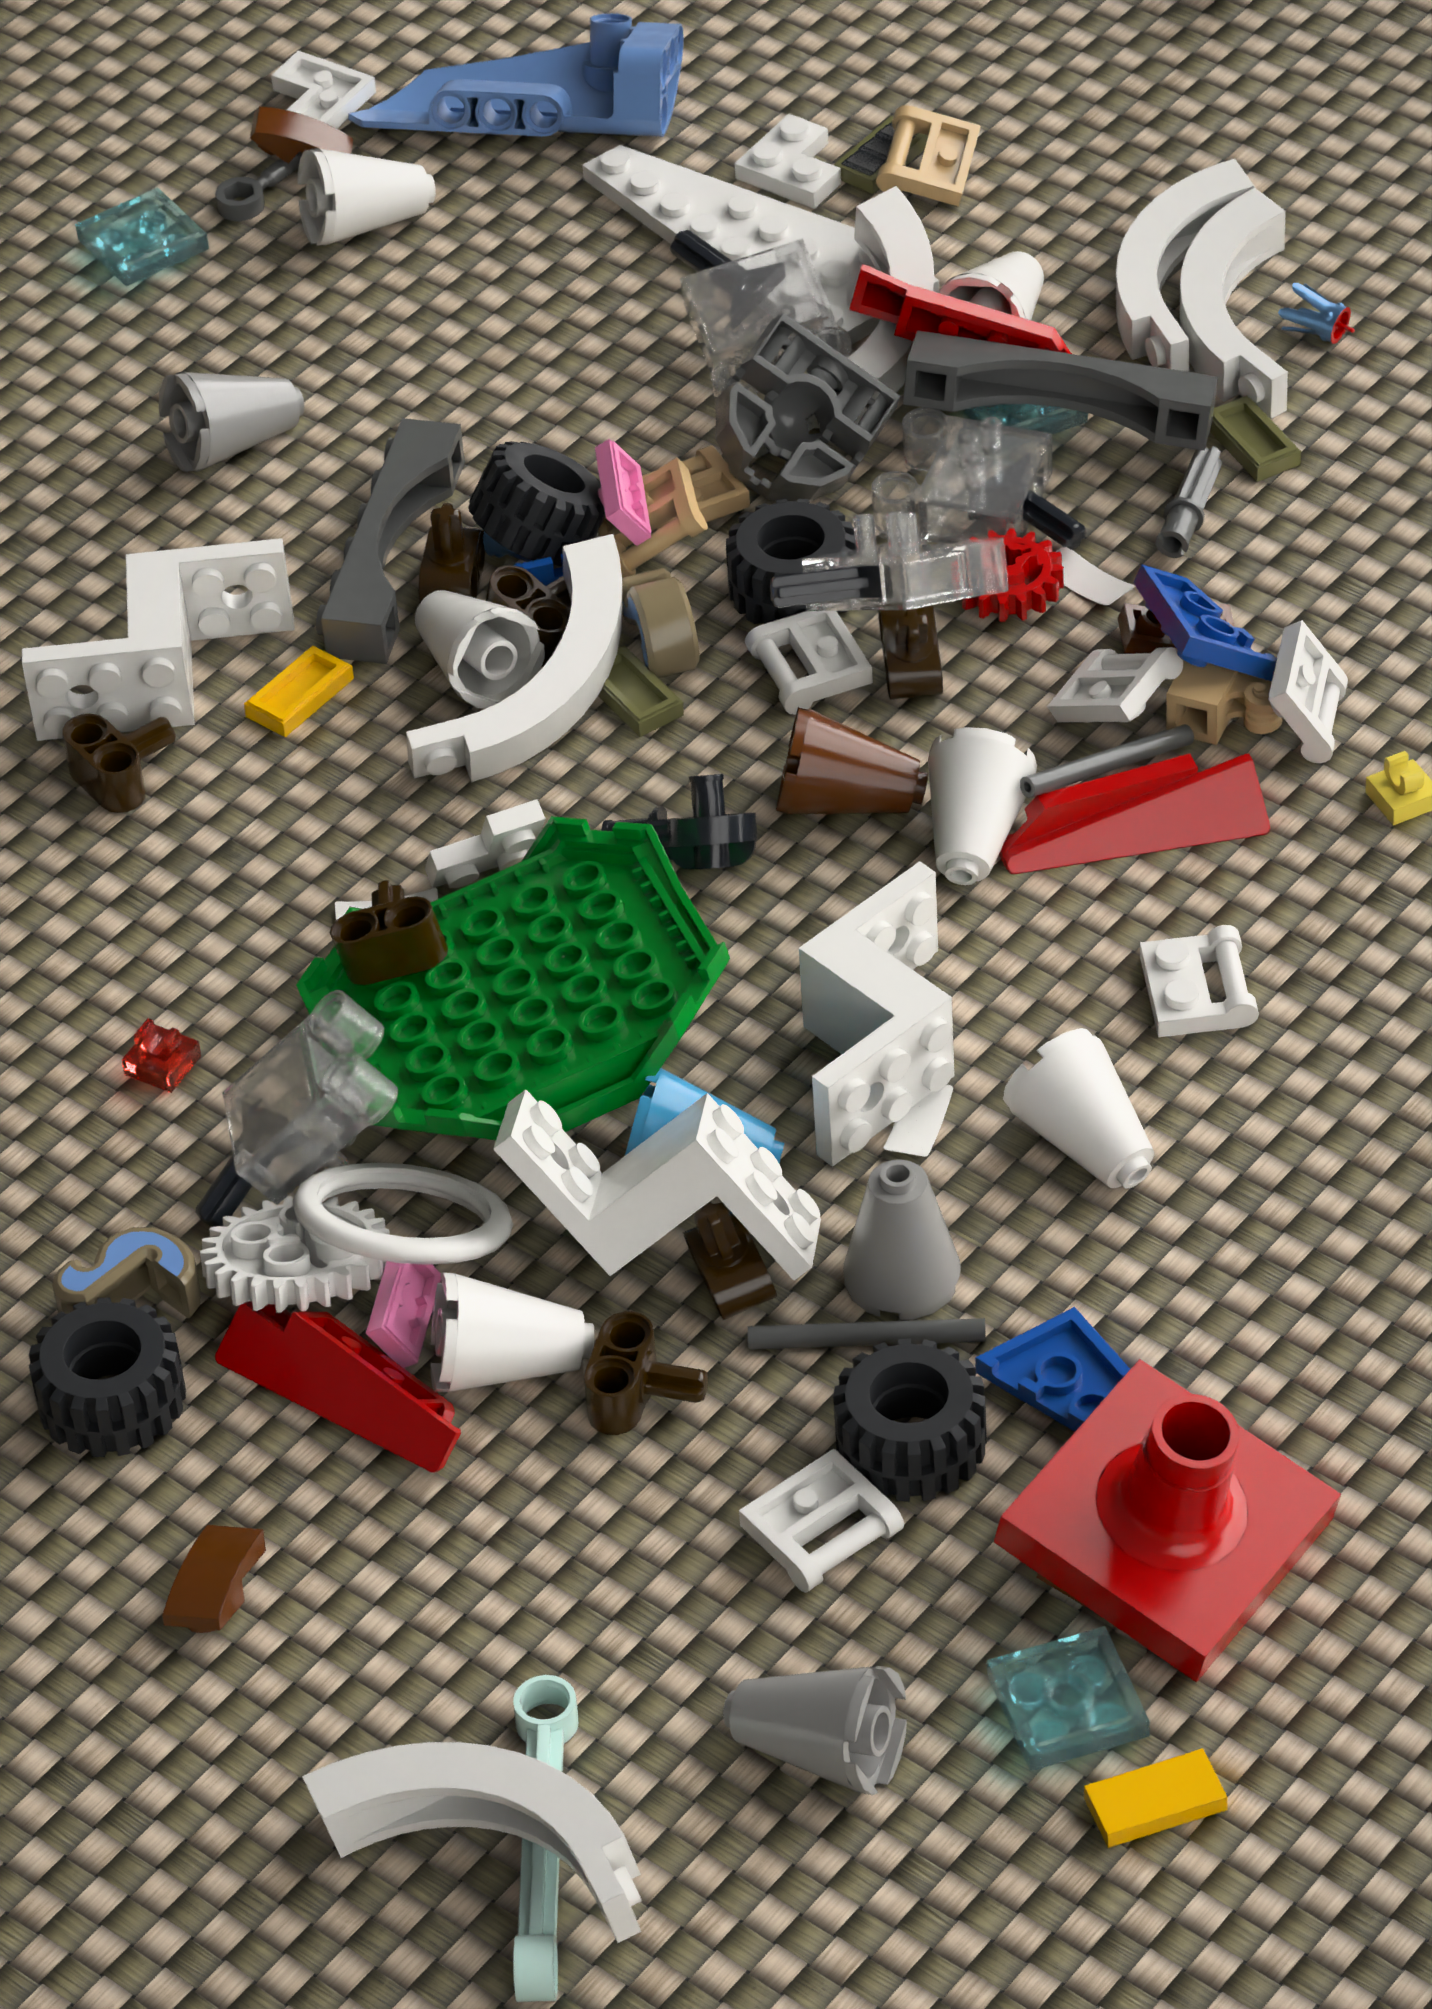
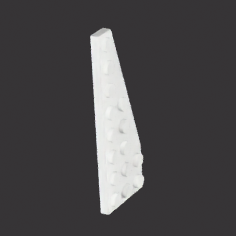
(733, 222)

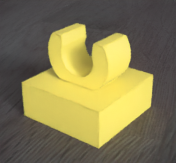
(1400, 789)

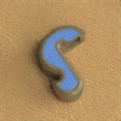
(664, 621)
(128, 1268)

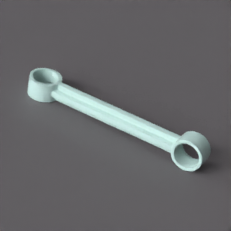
(539, 1874)

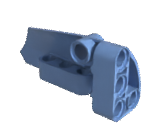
(610, 85)

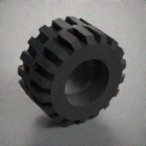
(536, 501)
(773, 545)
(903, 1384)
(115, 1410)

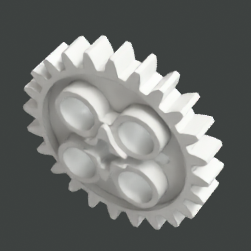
(280, 1263)

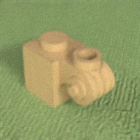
(1212, 696)

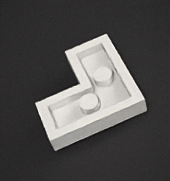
(322, 88)
(786, 162)
(501, 844)

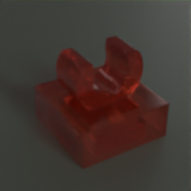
(160, 1056)

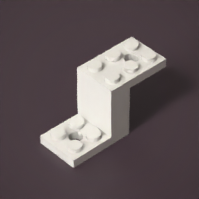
(169, 603)
(876, 1013)
(659, 1183)

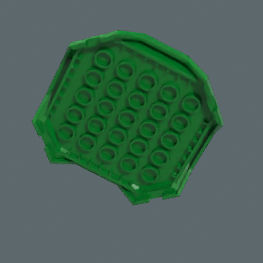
(552, 983)

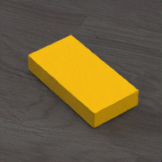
(298, 691)
(1155, 1798)

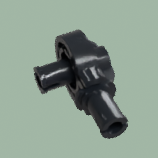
(708, 837)

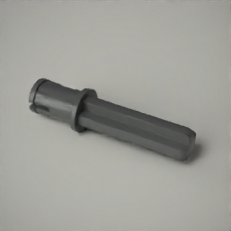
(1185, 512)

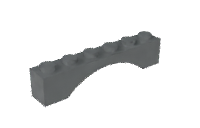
(971, 373)
(416, 474)

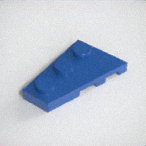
(1196, 625)
(1056, 1368)

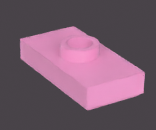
(622, 492)
(403, 1310)

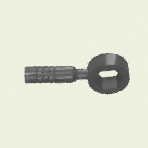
(251, 190)

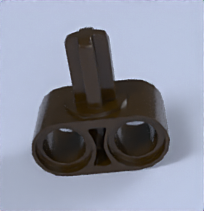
(451, 555)
(544, 604)
(911, 652)
(109, 762)
(389, 938)
(728, 1261)
(626, 1374)

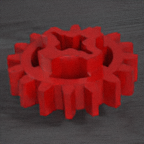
(1033, 578)

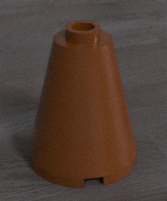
(845, 771)

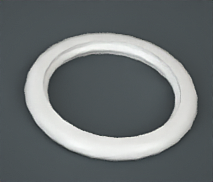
(394, 1248)

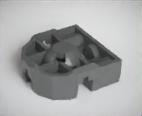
(790, 399)

